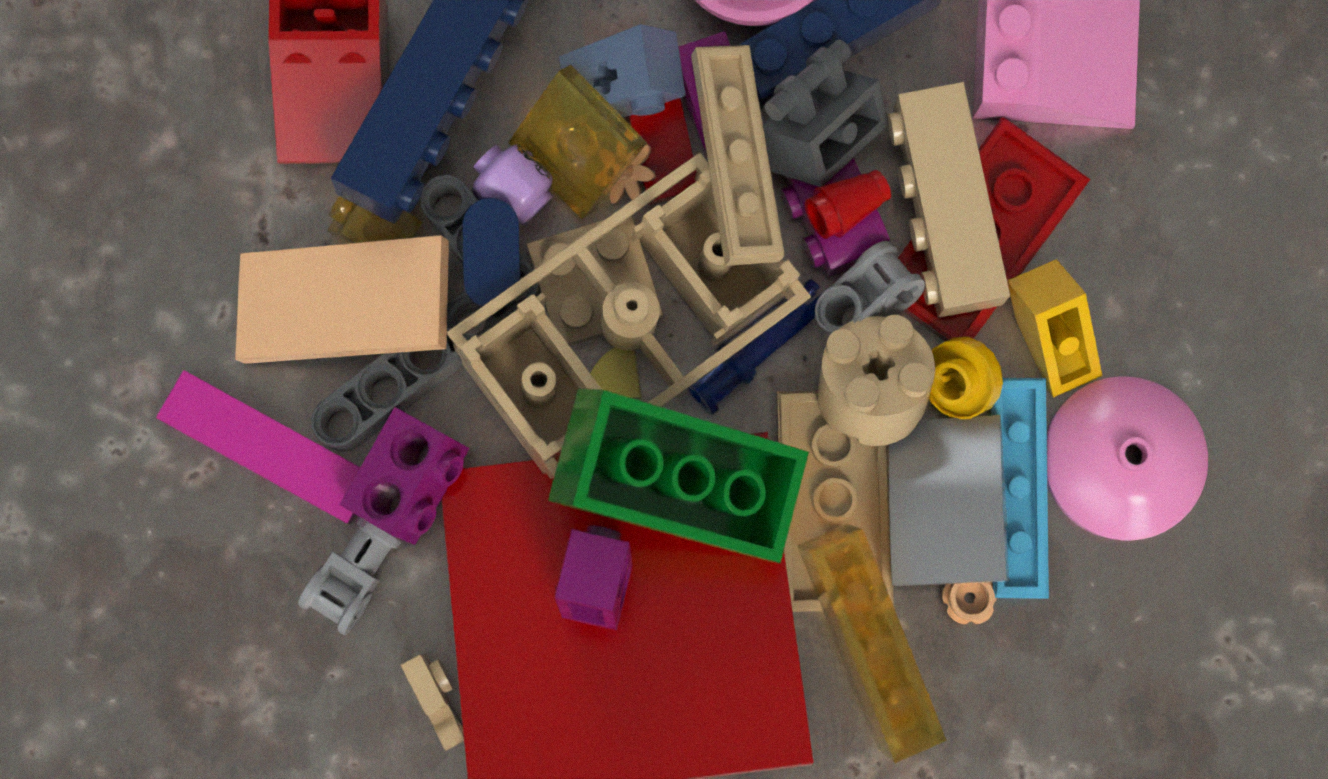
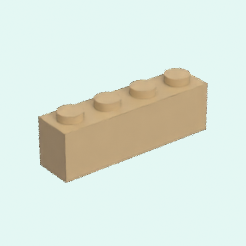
(949, 200)

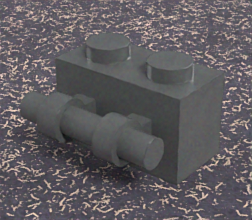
(822, 117)

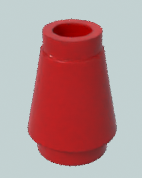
(845, 203)

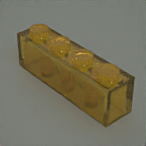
(871, 642)

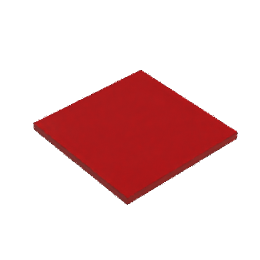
(684, 687)

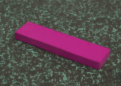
(260, 444)

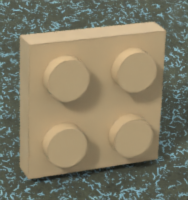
(570, 297)

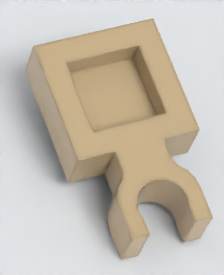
(431, 686)

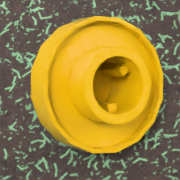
(965, 378)

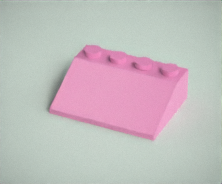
(1057, 61)

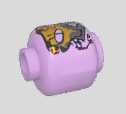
(514, 178)

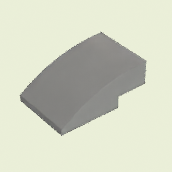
(948, 503)

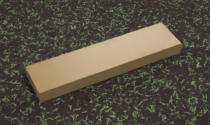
(737, 155)

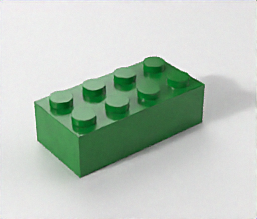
(678, 474)

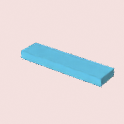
(1025, 472)

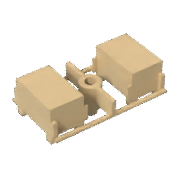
(535, 373)

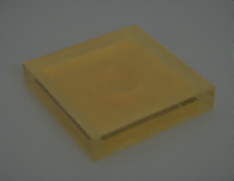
(578, 140)

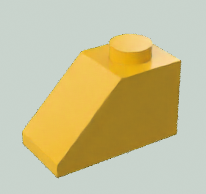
(1056, 326)

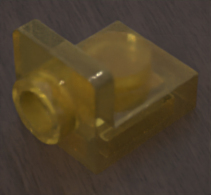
(361, 226)

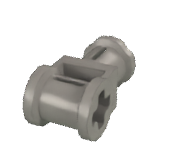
(349, 577)

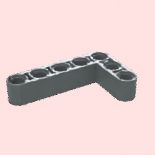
(411, 381)

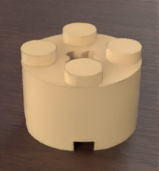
(875, 379)

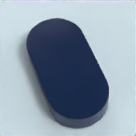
(490, 250)

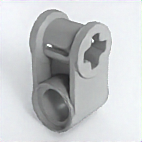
(870, 288)

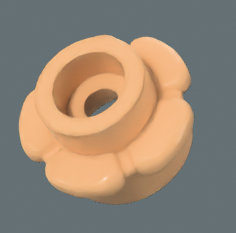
(965, 612)

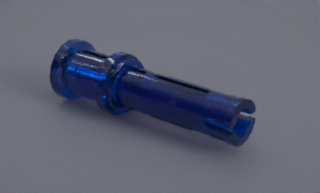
(741, 366)

